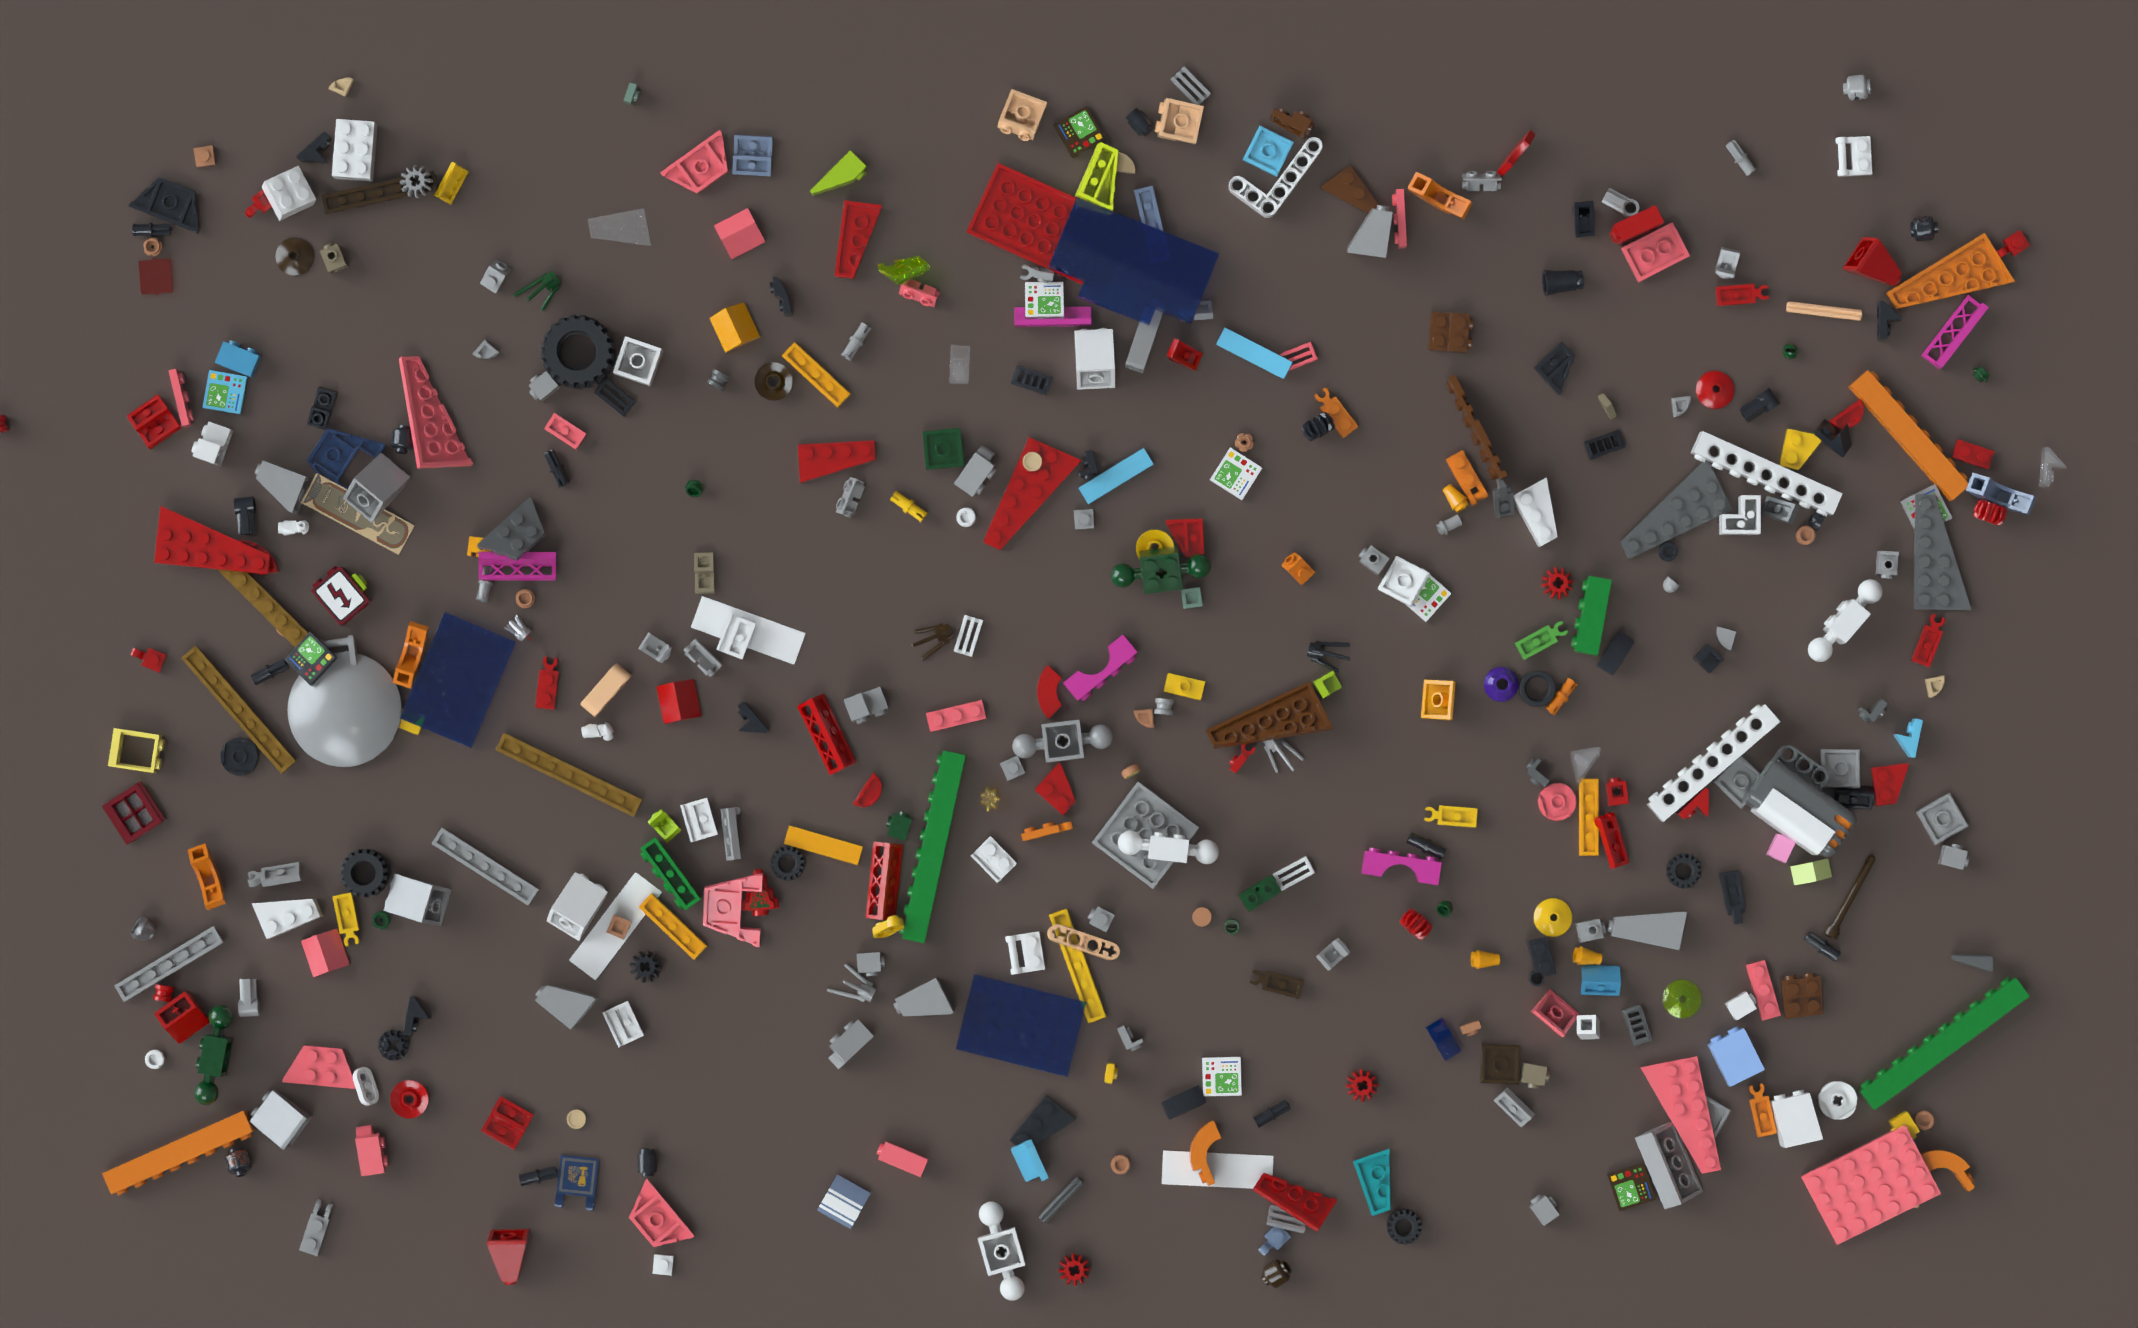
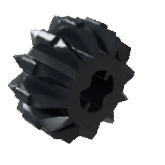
(1318, 426)
(644, 974)

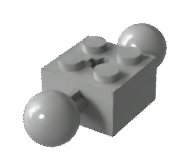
(1099, 737)

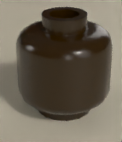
(1276, 1273)

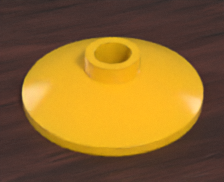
(1151, 537)
(1545, 910)

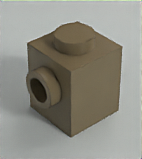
(333, 258)
(1534, 1075)

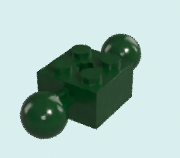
(1153, 581)
(214, 1055)

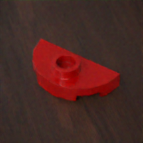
(1849, 416)
(870, 792)

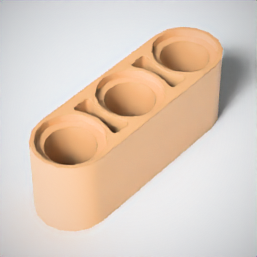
(605, 690)

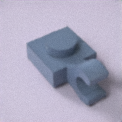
(1275, 1237)

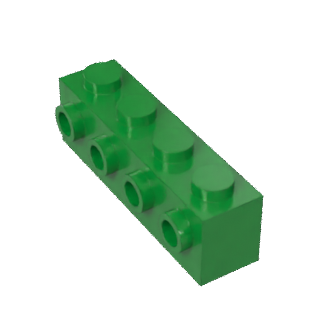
(1592, 615)
(670, 872)

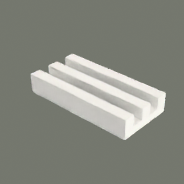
(963, 651)
(1308, 865)

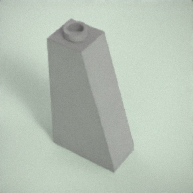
(1143, 343)
(1653, 929)

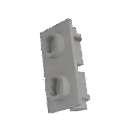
(1488, 180)
(851, 490)
(706, 660)

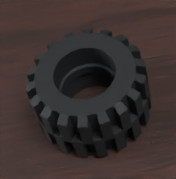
(348, 873)

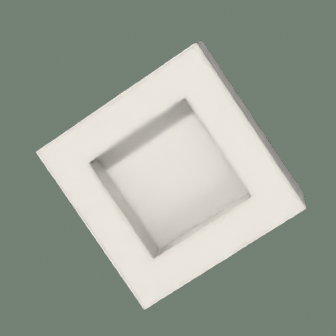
(663, 1264)

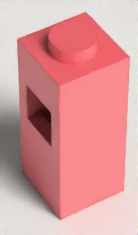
(902, 1158)

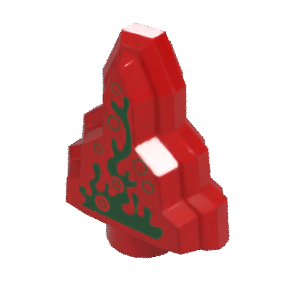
(760, 901)

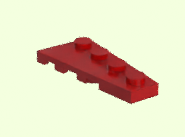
(855, 232)
(828, 458)

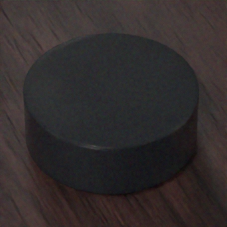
(1668, 551)

